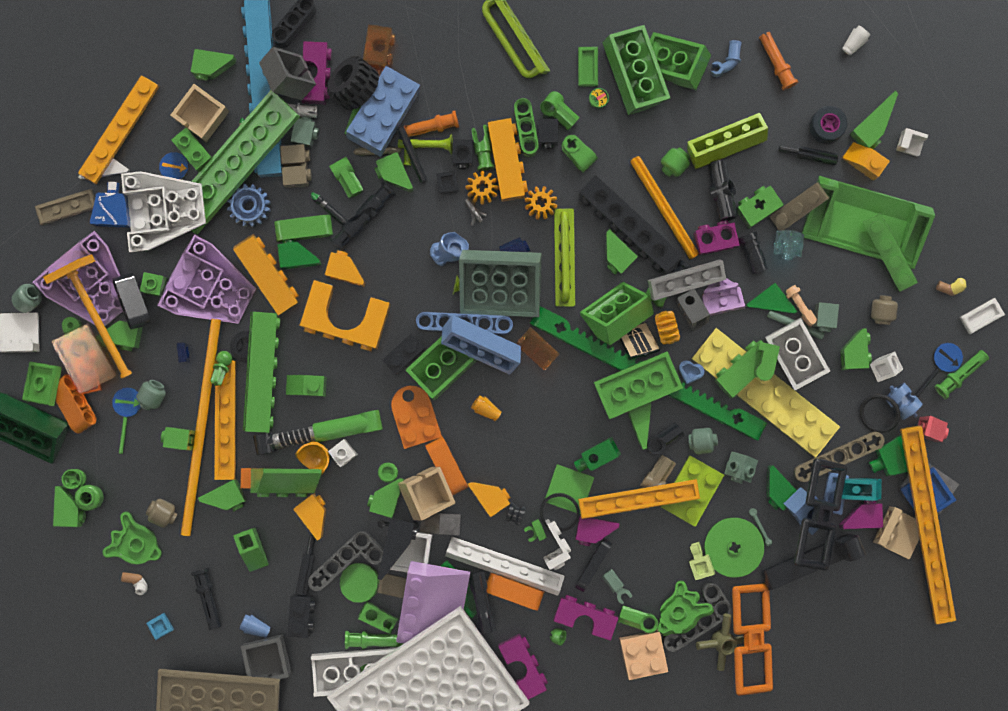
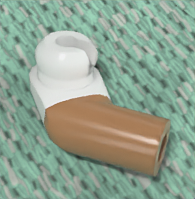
(137, 581)

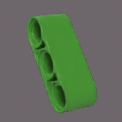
(526, 118)
(303, 228)

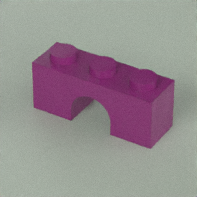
(317, 55)
(603, 621)
(516, 650)

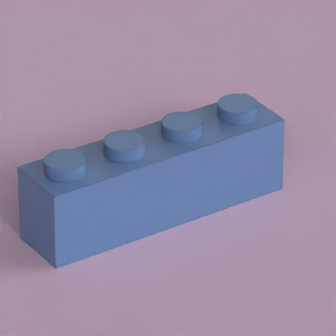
(481, 344)

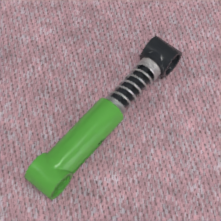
(320, 432)

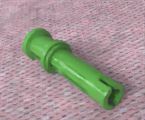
(955, 380)
(364, 639)

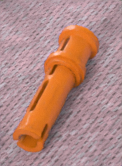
(782, 69)
(438, 123)

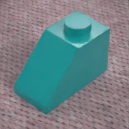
(862, 489)

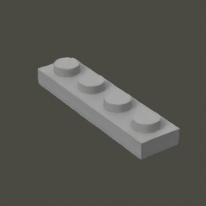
(687, 279)

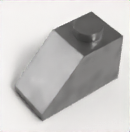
(442, 524)

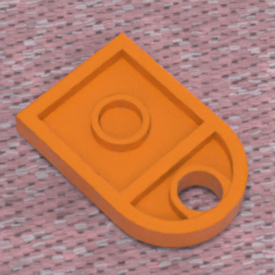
(415, 418)

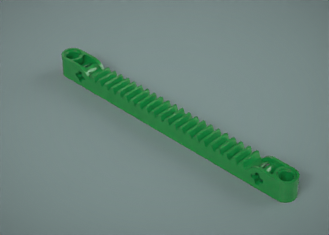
(749, 424)

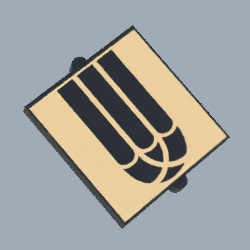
(639, 342)

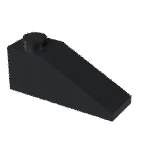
(397, 540)

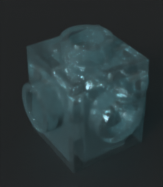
(788, 244)

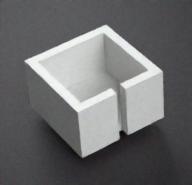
(417, 551)

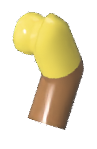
(952, 289)

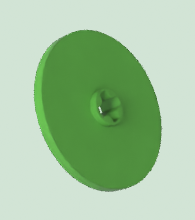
(742, 534)

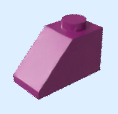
(864, 516)
(593, 530)

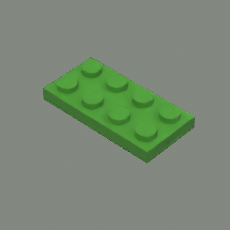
(638, 385)

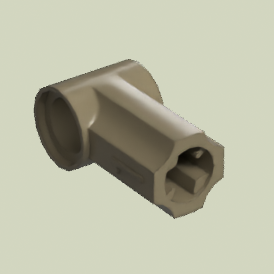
(659, 473)

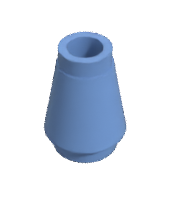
(254, 626)

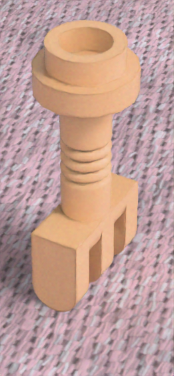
(807, 315)

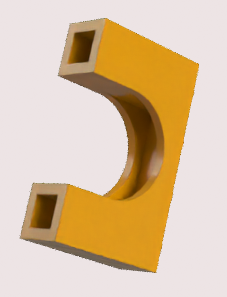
(366, 334)

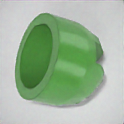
(558, 636)

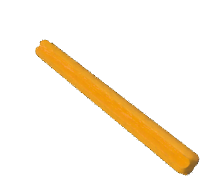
(664, 207)

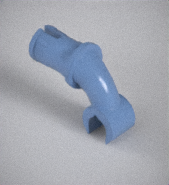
(731, 61)

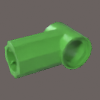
(554, 106)
(345, 175)
(636, 618)

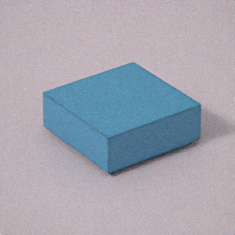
(160, 626)

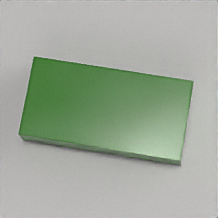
(587, 66)

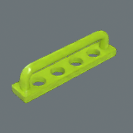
(541, 66)
(566, 297)

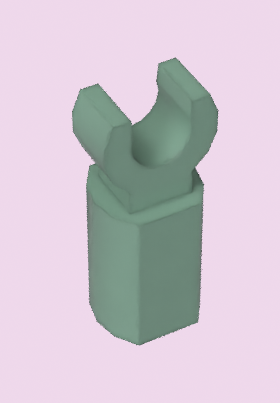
(615, 584)

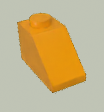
(865, 160)
(343, 269)
(491, 497)
(313, 514)

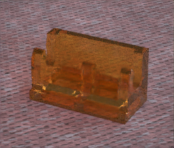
(537, 349)

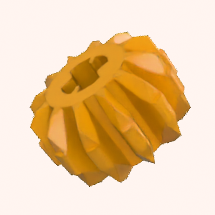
(487, 191)
(537, 208)
(667, 327)

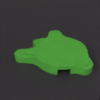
(134, 543)
(681, 611)

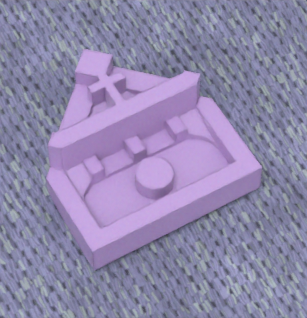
(723, 297)

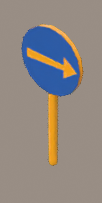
(174, 165)

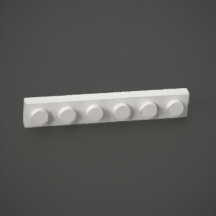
(505, 566)

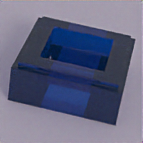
(183, 353)

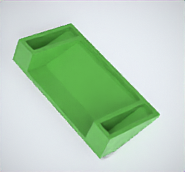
(842, 217)

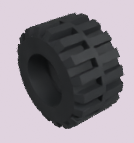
(352, 82)

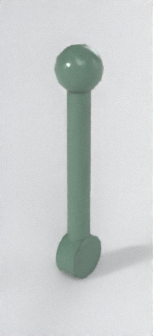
(768, 542)

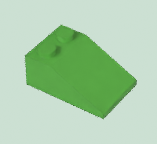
(680, 59)

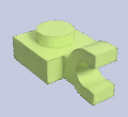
(700, 565)

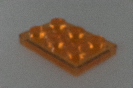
(83, 358)

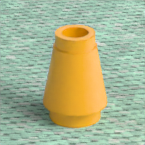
(486, 408)

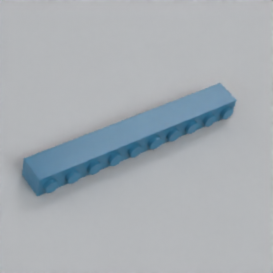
(259, 42)

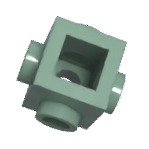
(741, 467)

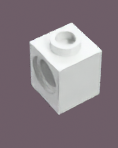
(886, 366)
(342, 453)

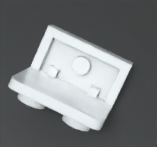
(558, 557)

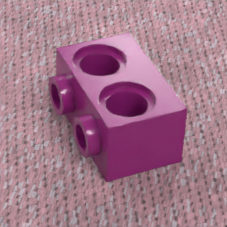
(717, 242)

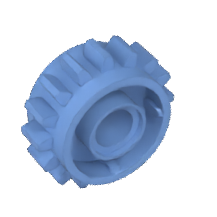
(258, 211)

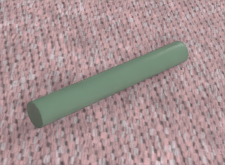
(785, 320)

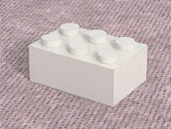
(798, 354)

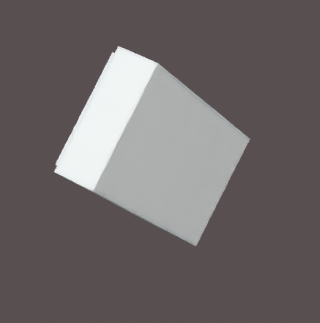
(982, 316)

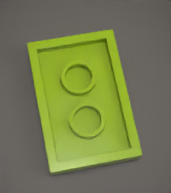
(708, 481)

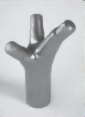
(475, 212)

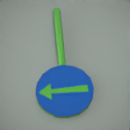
(126, 405)

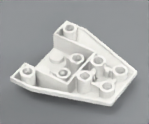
(161, 208)

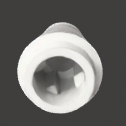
(856, 40)

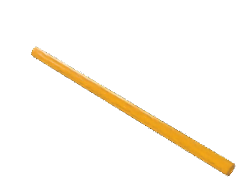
(200, 428)

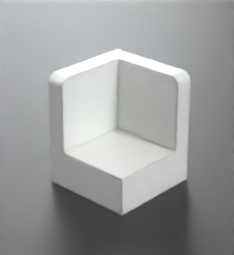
(911, 142)

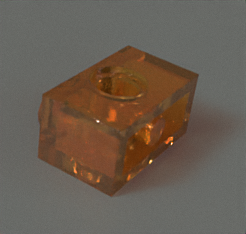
(375, 36)

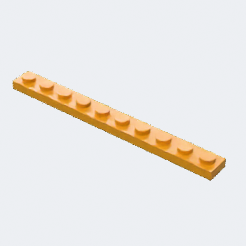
(928, 524)

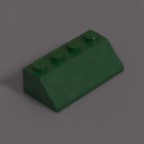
(31, 429)

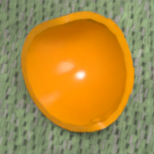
(313, 456)

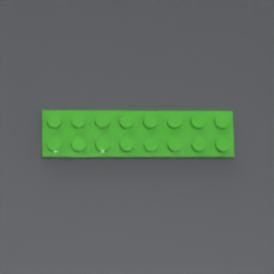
(243, 152)

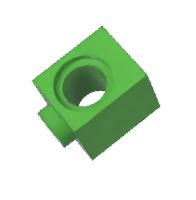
(153, 284)

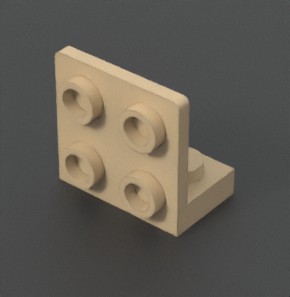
(898, 533)

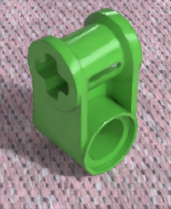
(580, 155)

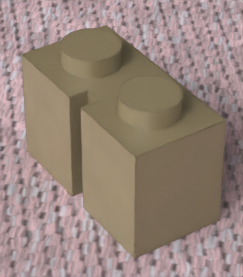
(295, 169)

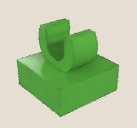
(537, 529)

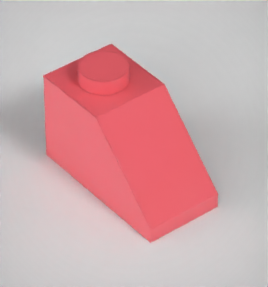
(933, 428)

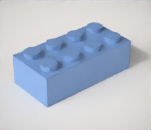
(383, 112)

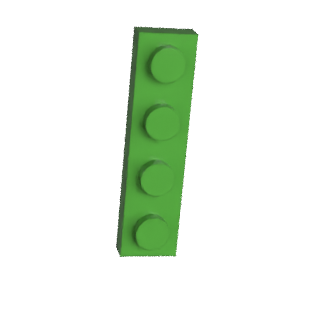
(890, 252)

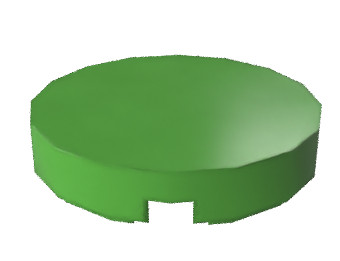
(359, 582)

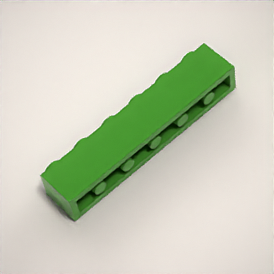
(260, 372)

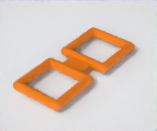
(752, 639)

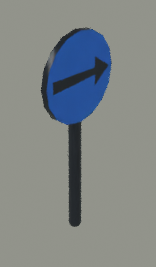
(946, 358)

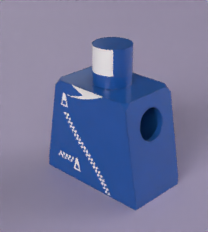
(111, 208)

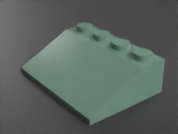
(500, 283)

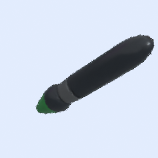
(318, 199)

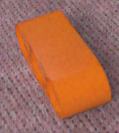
(74, 406)
(444, 459)
(514, 591)

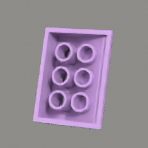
(429, 596)

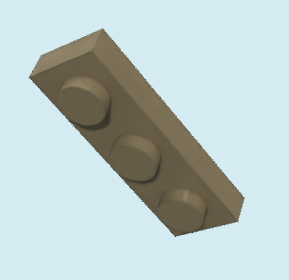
(799, 207)

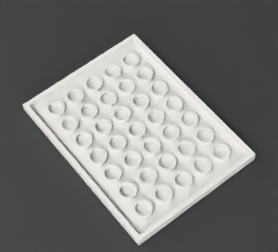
(435, 671)

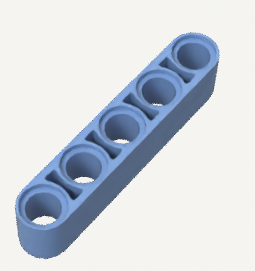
(473, 318)

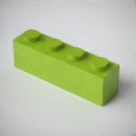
(727, 140)

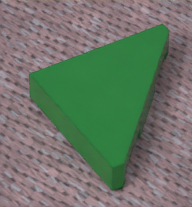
(773, 300)

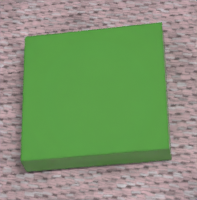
(41, 383)
(570, 483)

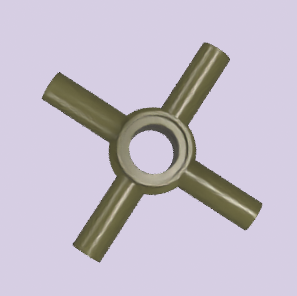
(722, 642)

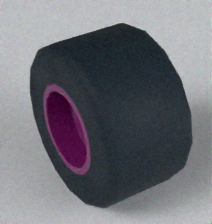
(825, 118)

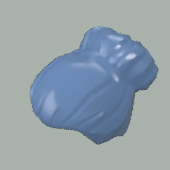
(448, 248)

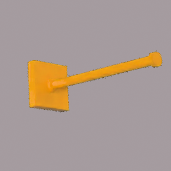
(71, 271)

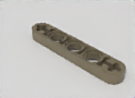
(846, 450)

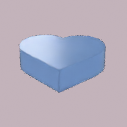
(690, 372)

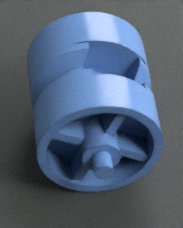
(906, 402)

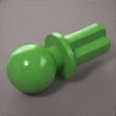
(223, 359)

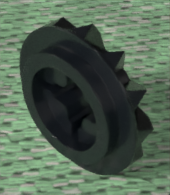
(236, 345)

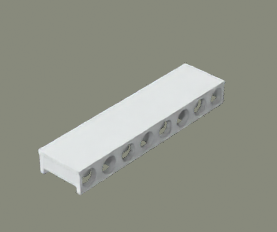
(337, 668)

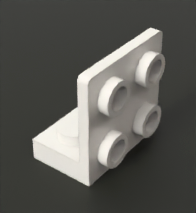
(19, 332)

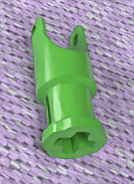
(483, 150)

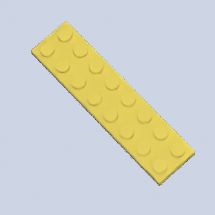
(771, 398)

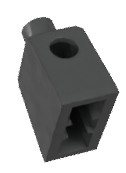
(695, 314)

